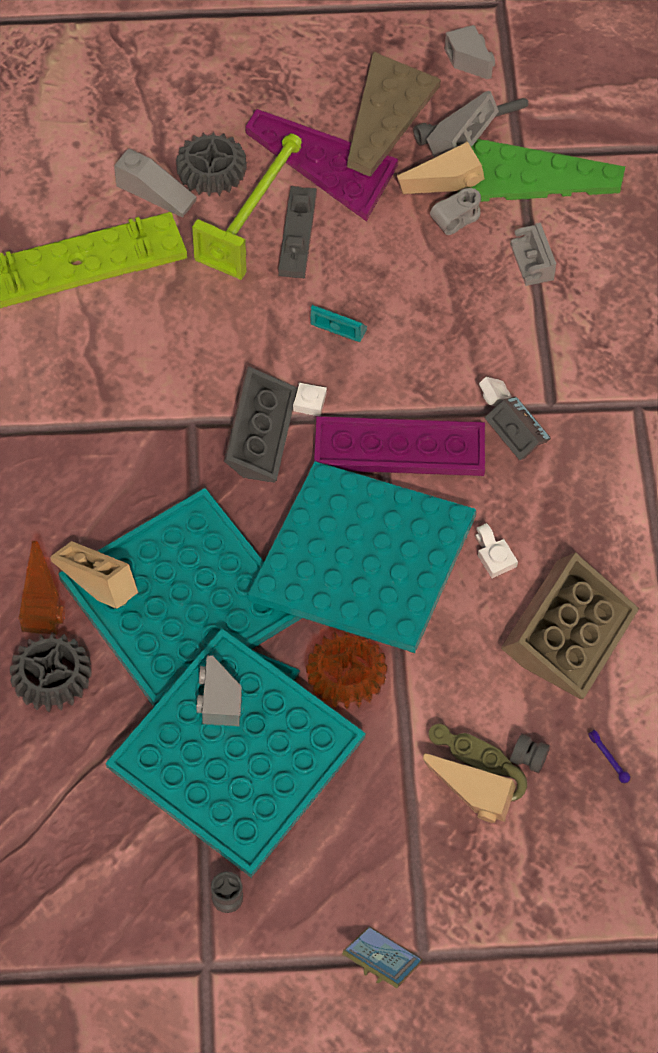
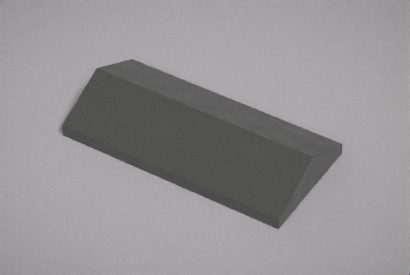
(260, 426)

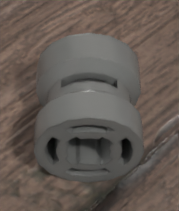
(535, 758)
(225, 885)

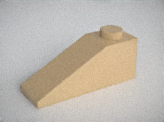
(444, 173)
(98, 574)
(480, 790)

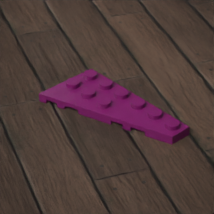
(324, 161)

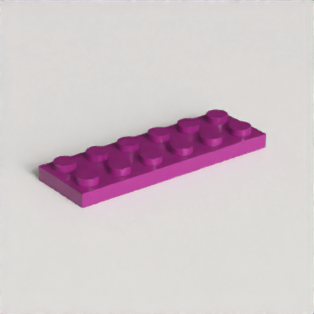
(401, 445)

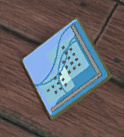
(382, 957)

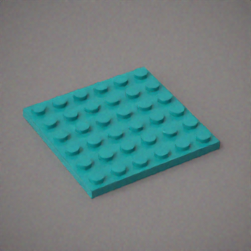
(363, 556)
(190, 585)
(242, 782)

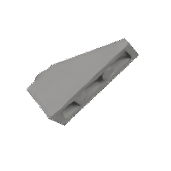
(463, 125)
(151, 182)

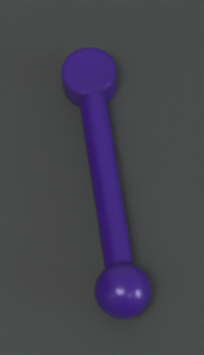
(624, 777)

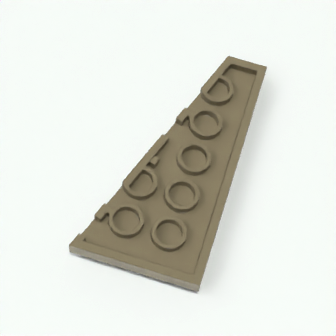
(388, 107)

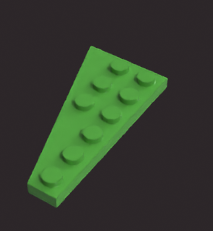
(533, 173)

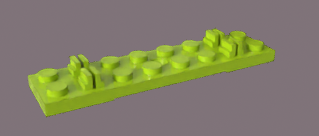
(101, 253)

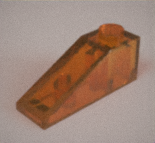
(40, 600)

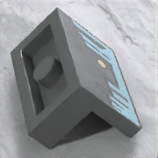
(517, 427)

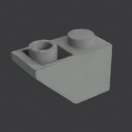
(468, 52)
(221, 695)

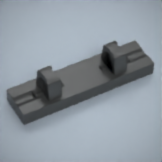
(297, 232)

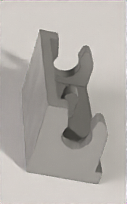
(533, 255)

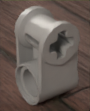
(455, 213)

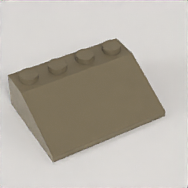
(570, 626)

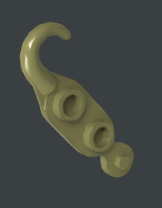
(479, 755)

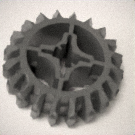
(211, 164)
(56, 686)

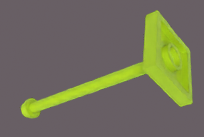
(225, 249)

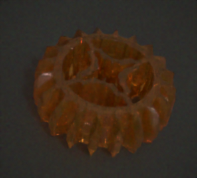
(328, 659)

